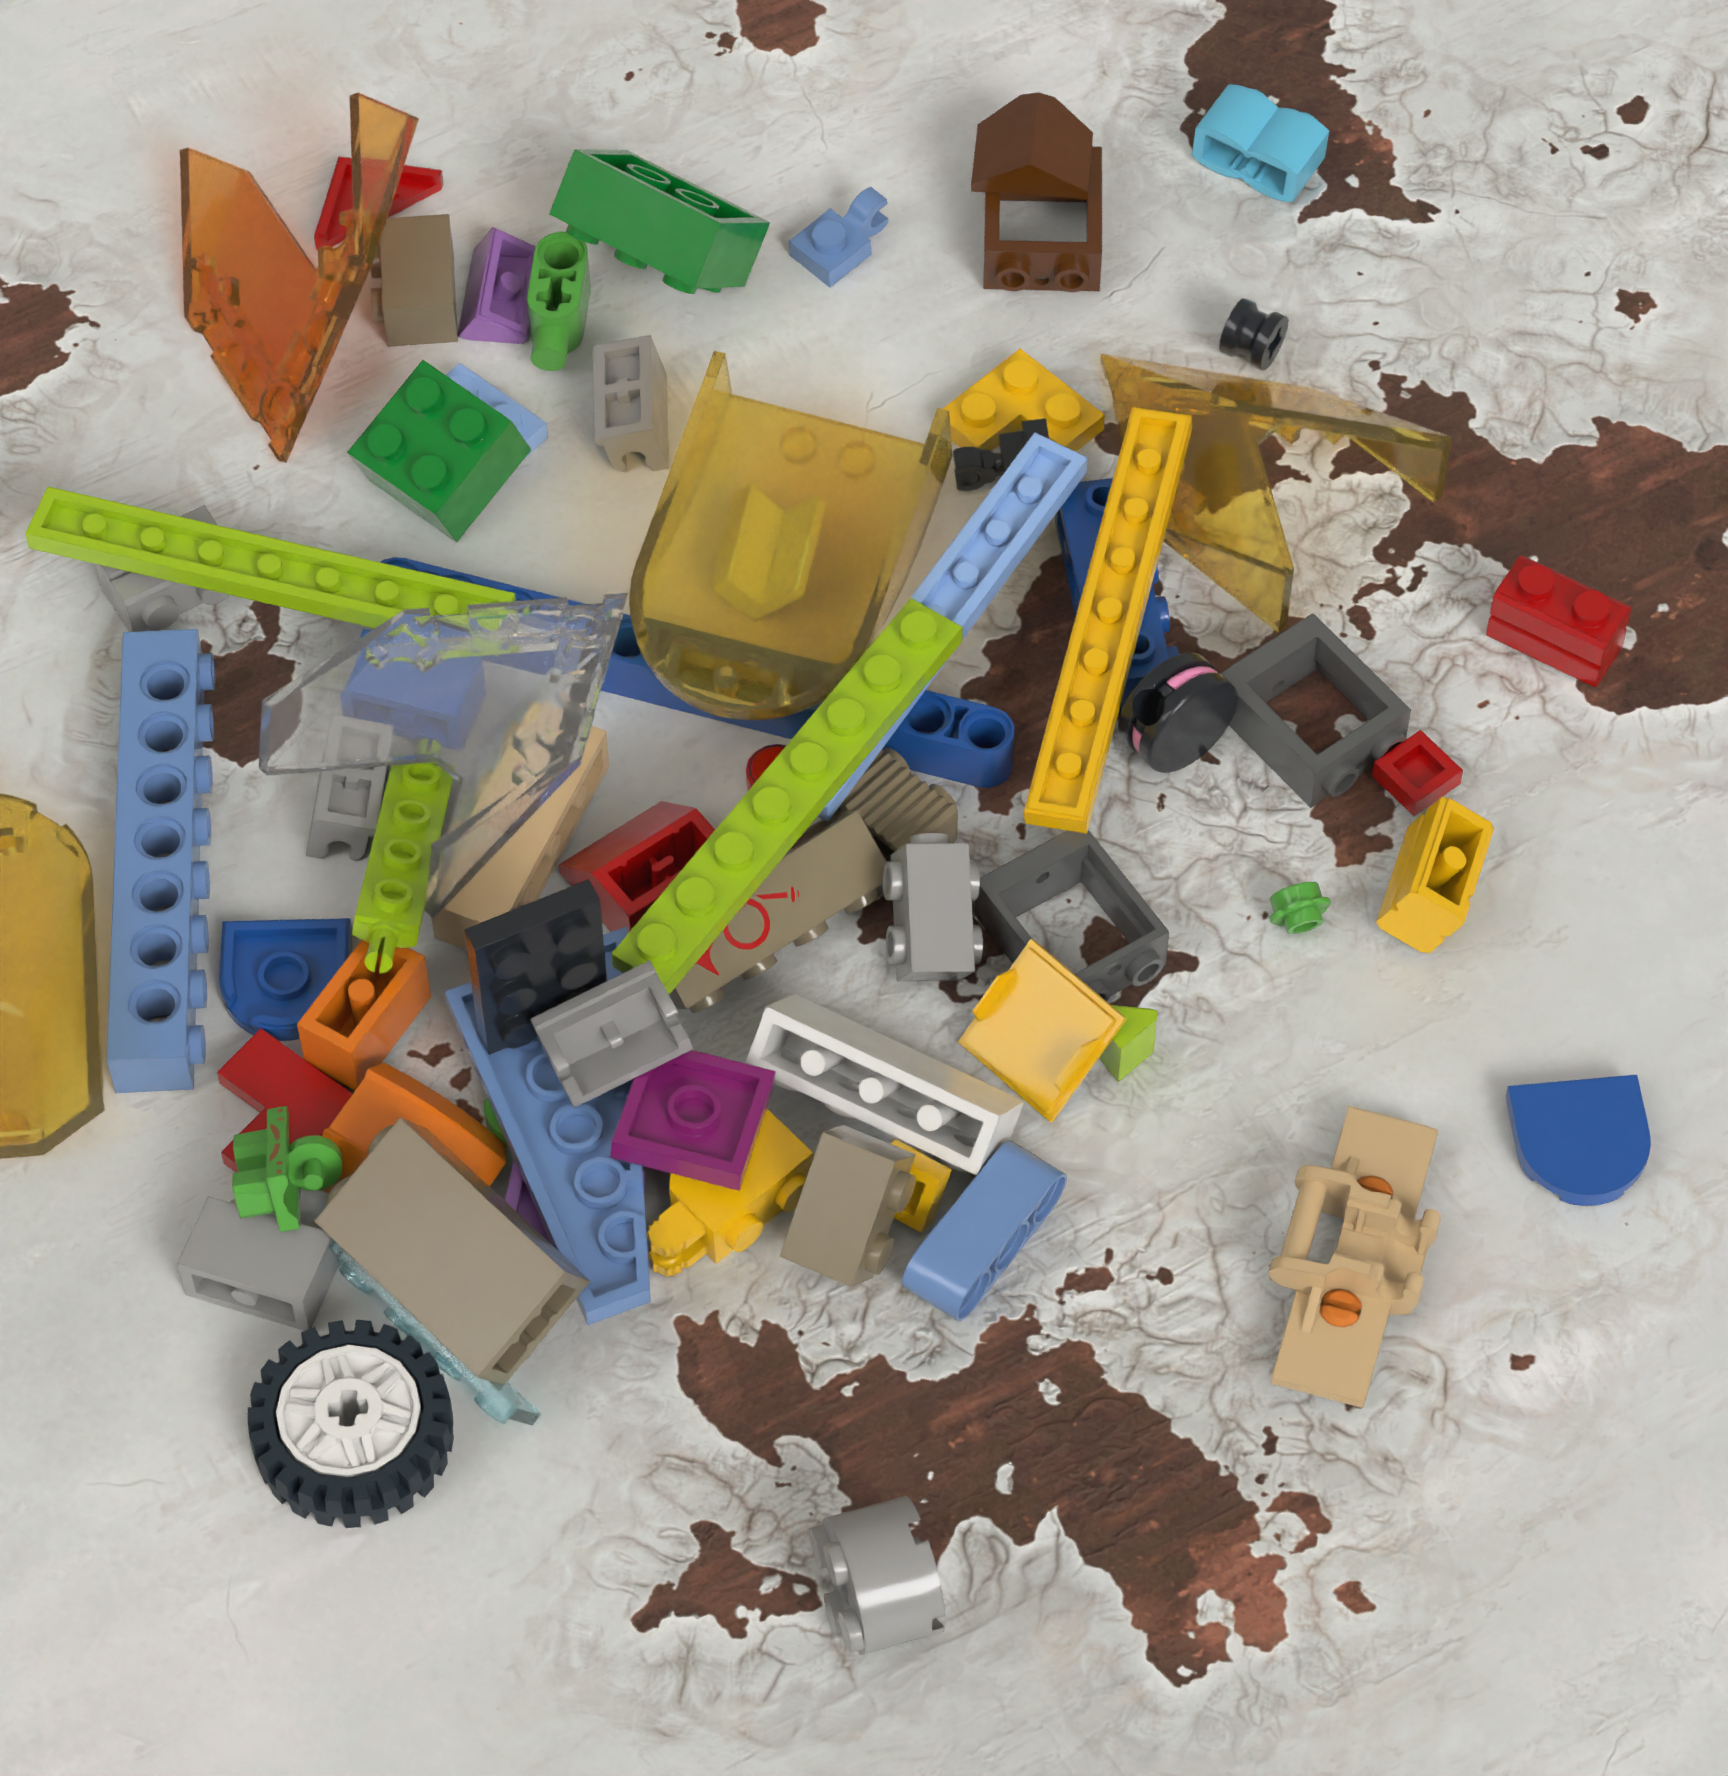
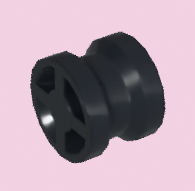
(1253, 334)

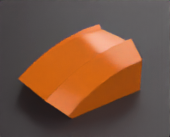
(392, 1095)

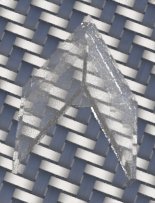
(481, 693)

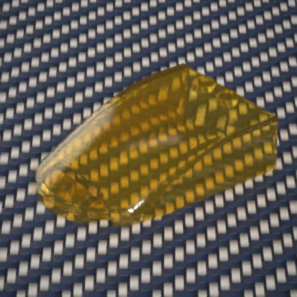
(777, 550)

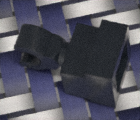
(978, 466)

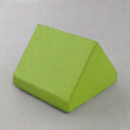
(1132, 1042)

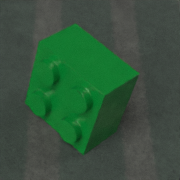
(439, 450)

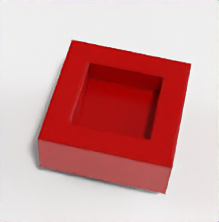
(1417, 773)

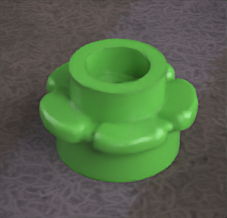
(1299, 907)

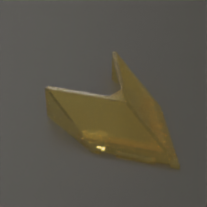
(1223, 500)

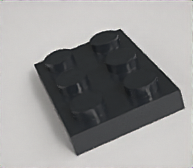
(534, 962)

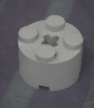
(879, 1575)

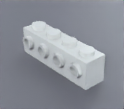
(884, 1083)

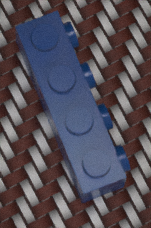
(1077, 533)

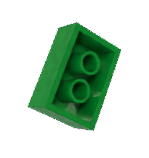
(658, 220)

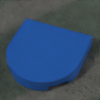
(279, 969)
(1581, 1136)

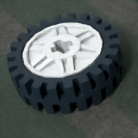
(359, 1469)

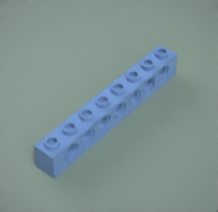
(141, 1052)

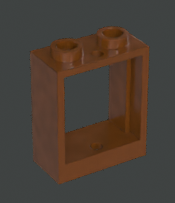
(1067, 265)

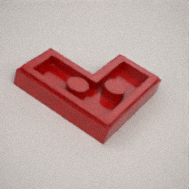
(274, 1076)

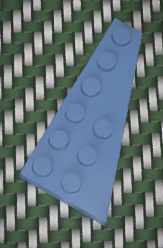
(563, 1153)

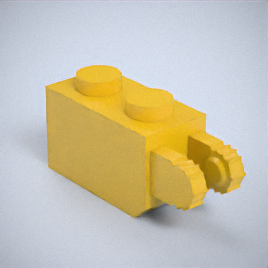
(722, 1219)

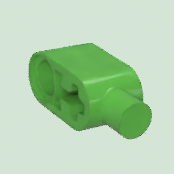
(562, 283)

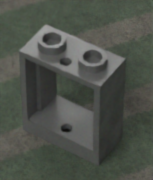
(1283, 663)
(1050, 871)

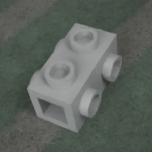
(932, 910)

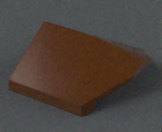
(1033, 150)

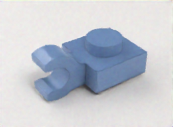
(837, 244)

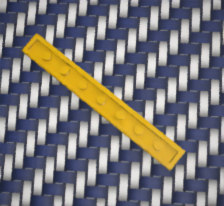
(1108, 621)

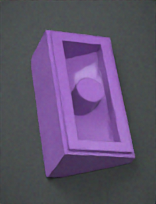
(498, 290)

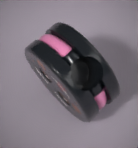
(1177, 712)

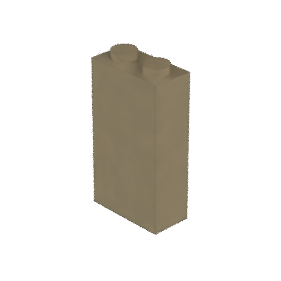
(451, 1251)

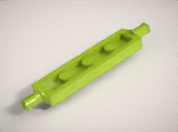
(399, 860)

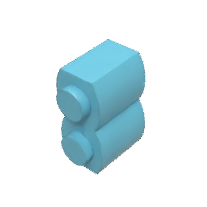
(1260, 142)

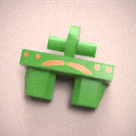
(276, 1171)

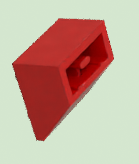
(638, 860)

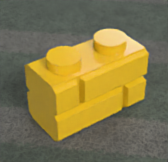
(1435, 875)

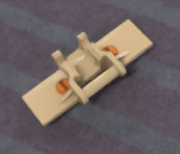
(1377, 1261)

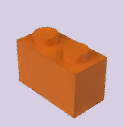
(363, 1014)

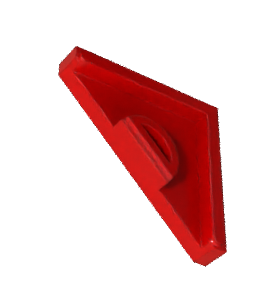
(413, 186)

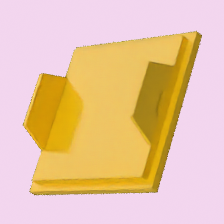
(1041, 1029)

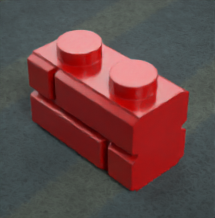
(1558, 621)

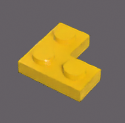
(1021, 392)

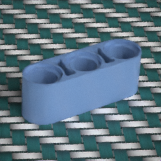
(984, 1230)

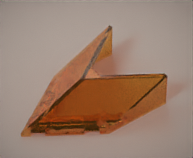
(255, 287)

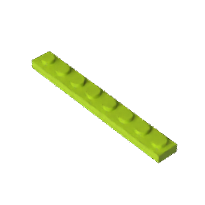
(242, 562)
(789, 795)

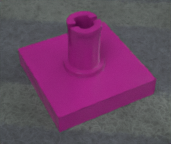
(695, 1118)

